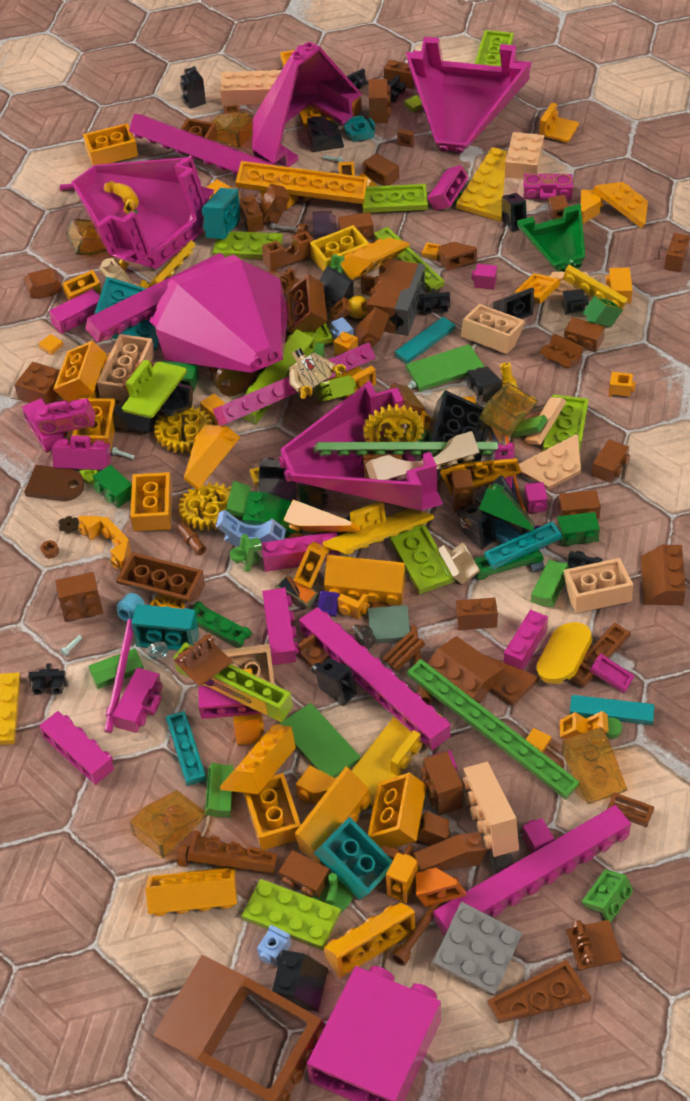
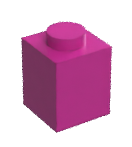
(485, 276)
(535, 497)
(536, 834)

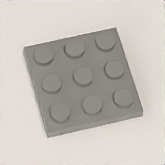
(477, 948)

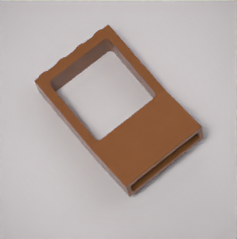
(206, 1011)

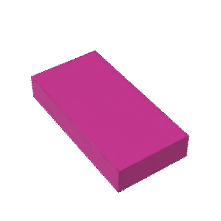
(612, 673)

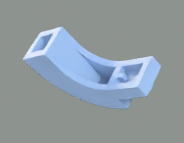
(234, 529)

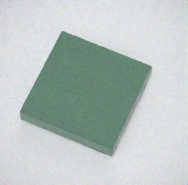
(389, 623)

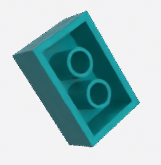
(221, 213)
(165, 625)
(354, 858)

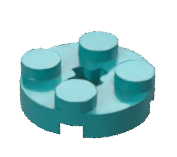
(360, 128)

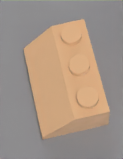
(492, 328)
(598, 585)
(253, 657)

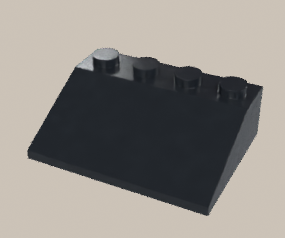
(455, 417)

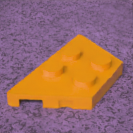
(624, 200)

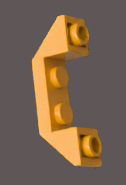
(95, 525)

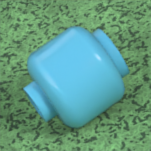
(127, 606)

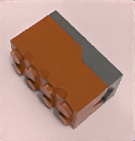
(398, 293)

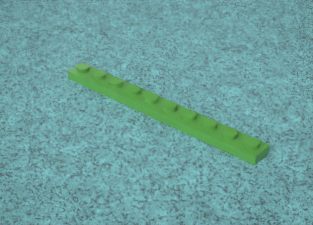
(343, 449)
(493, 729)

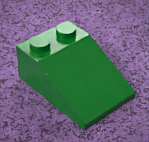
(502, 504)
(265, 506)

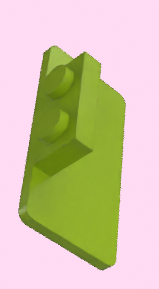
(151, 387)

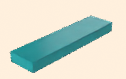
(425, 340)
(522, 545)
(622, 710)
(186, 748)

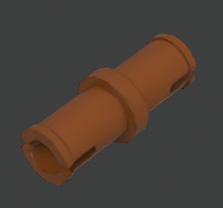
(191, 538)

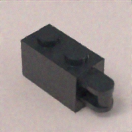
(192, 88)
(483, 383)

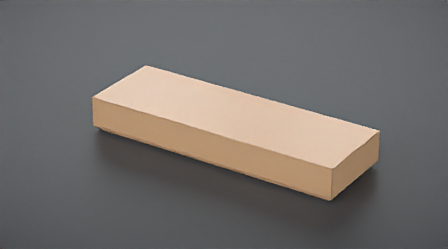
(551, 411)

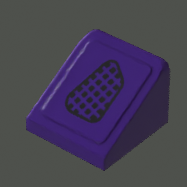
(328, 602)

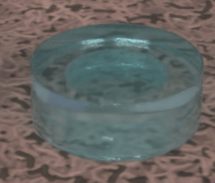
(157, 650)

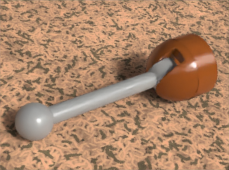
(298, 229)

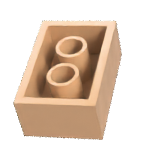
(524, 155)

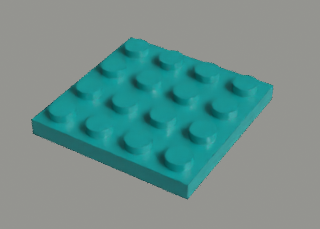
(117, 291)

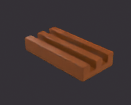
(401, 649)
(633, 815)

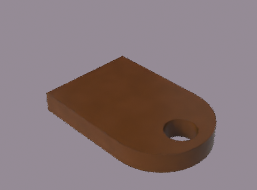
(237, 380)
(54, 483)

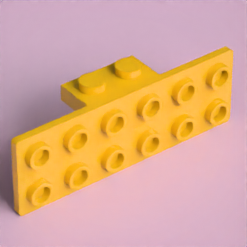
(376, 527)
(387, 755)

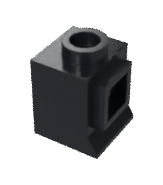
(574, 301)

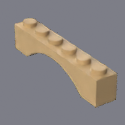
(458, 448)

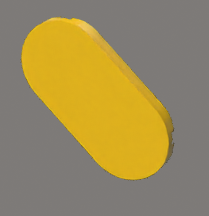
(564, 652)

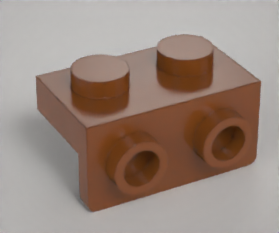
(562, 351)

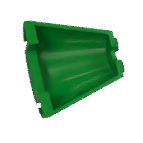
(558, 239)

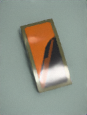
(299, 593)

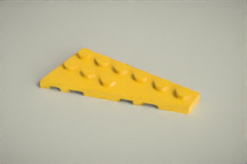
(486, 187)

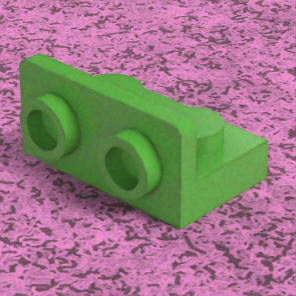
(608, 894)

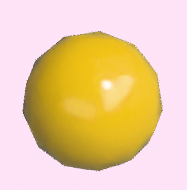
(357, 307)

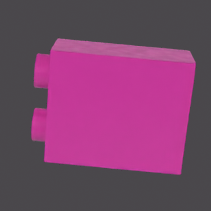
(375, 1038)

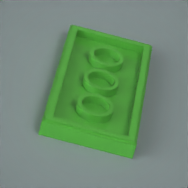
(443, 367)
(320, 742)

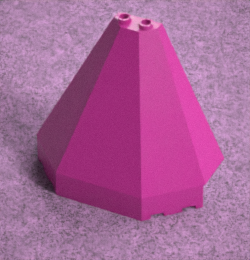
(305, 80)
(463, 96)
(167, 207)
(223, 317)
(341, 473)

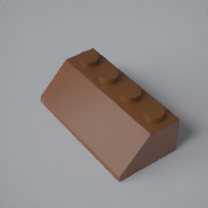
(162, 577)

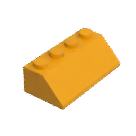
(372, 256)
(358, 576)
(261, 761)
(342, 800)
(191, 891)
(370, 939)

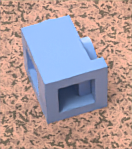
(338, 326)
(280, 940)

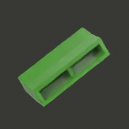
(549, 584)
(105, 670)
(218, 801)

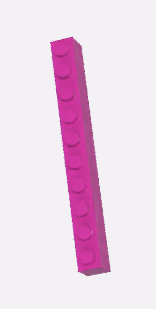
(190, 143)
(133, 309)
(283, 389)
(377, 679)
(541, 867)

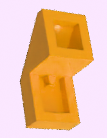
(576, 724)

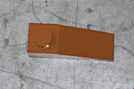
(452, 853)

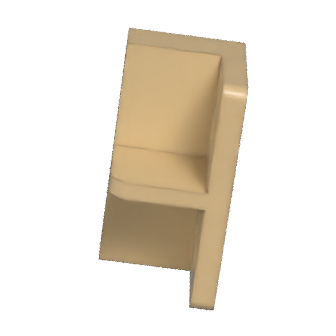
(459, 562)

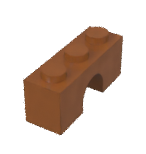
(276, 256)

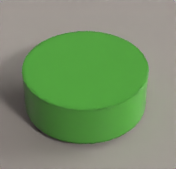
(614, 728)

